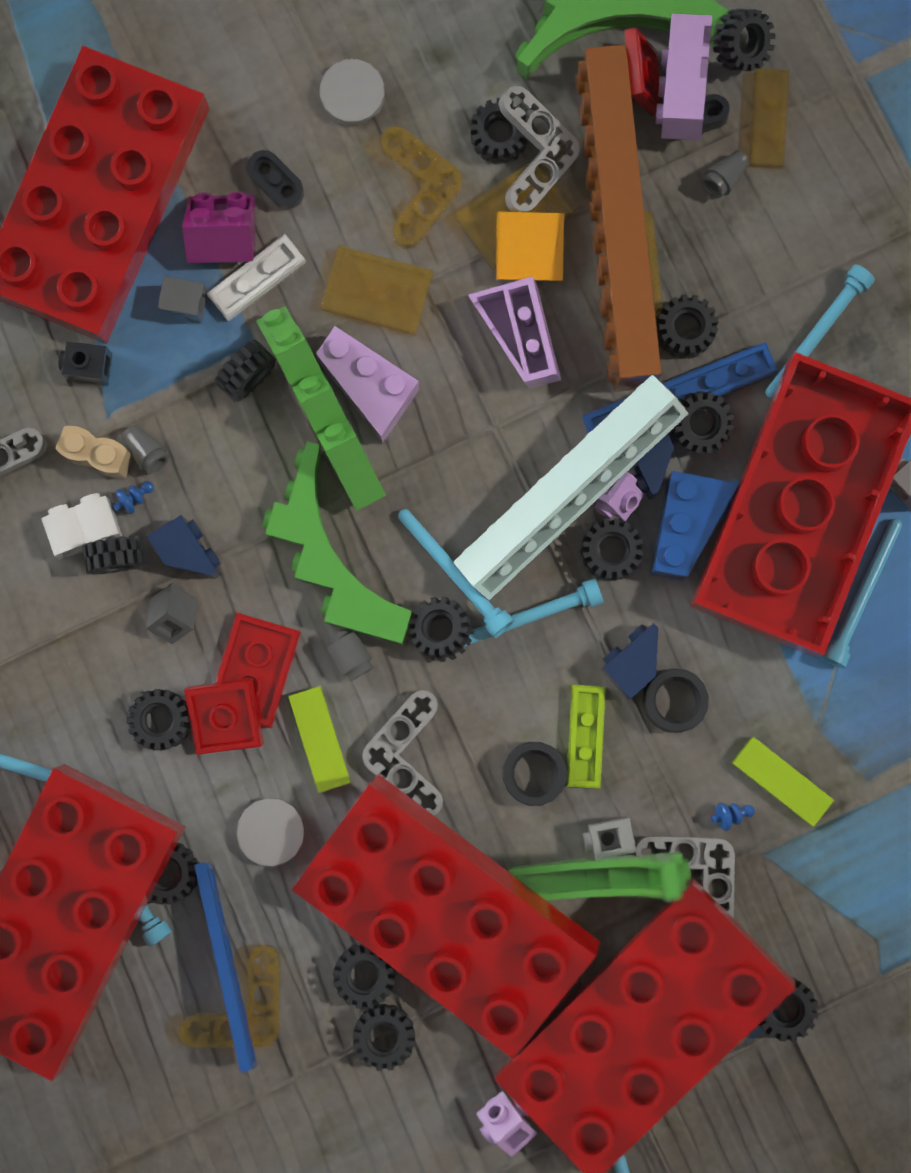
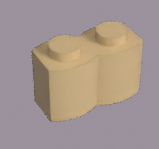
(88, 451)

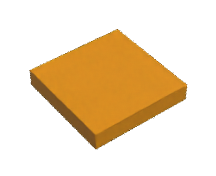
(529, 246)

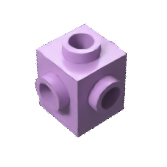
(620, 498)
(505, 1124)

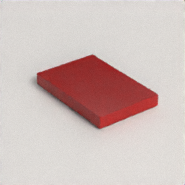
(260, 653)

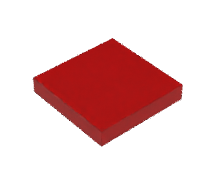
(643, 70)
(224, 716)

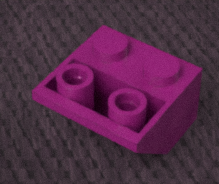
(220, 228)

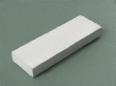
(256, 277)

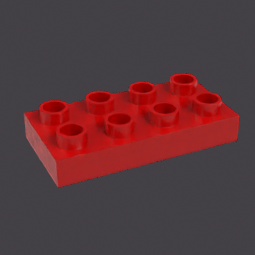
(96, 192)
(805, 505)
(71, 909)
(446, 916)
(645, 1030)

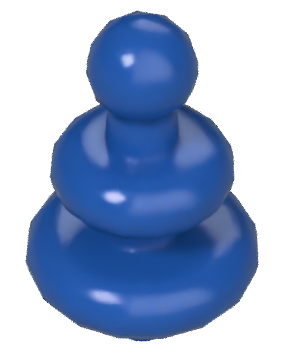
(135, 495)
(734, 814)

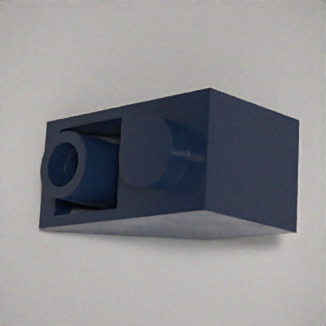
(653, 466)
(182, 550)
(636, 663)

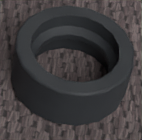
(701, 700)
(552, 755)

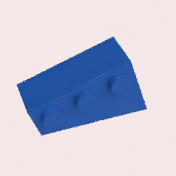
(686, 521)

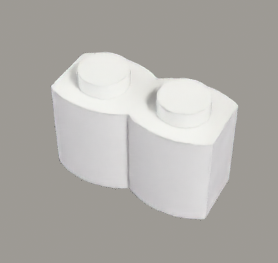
(84, 523)

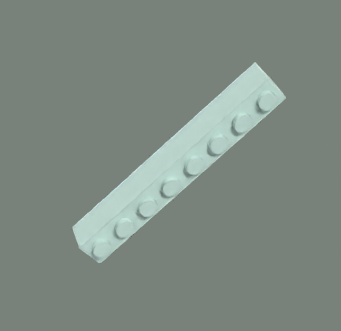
(570, 487)

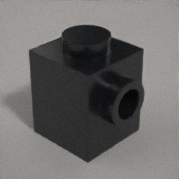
(86, 363)

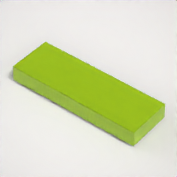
(585, 736)
(319, 739)
(782, 781)

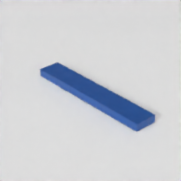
(716, 378)
(226, 967)

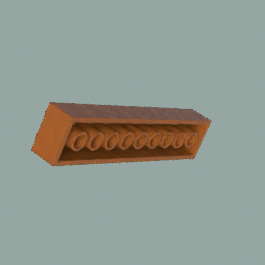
(618, 217)

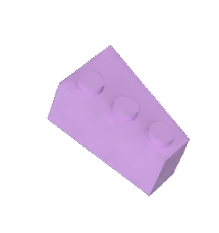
(685, 77)
(521, 329)
(368, 380)

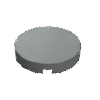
(352, 92)
(270, 832)

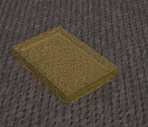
(480, 216)
(377, 290)

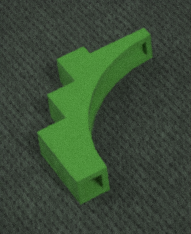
(573, 19)
(321, 407)
(301, 525)
(624, 875)

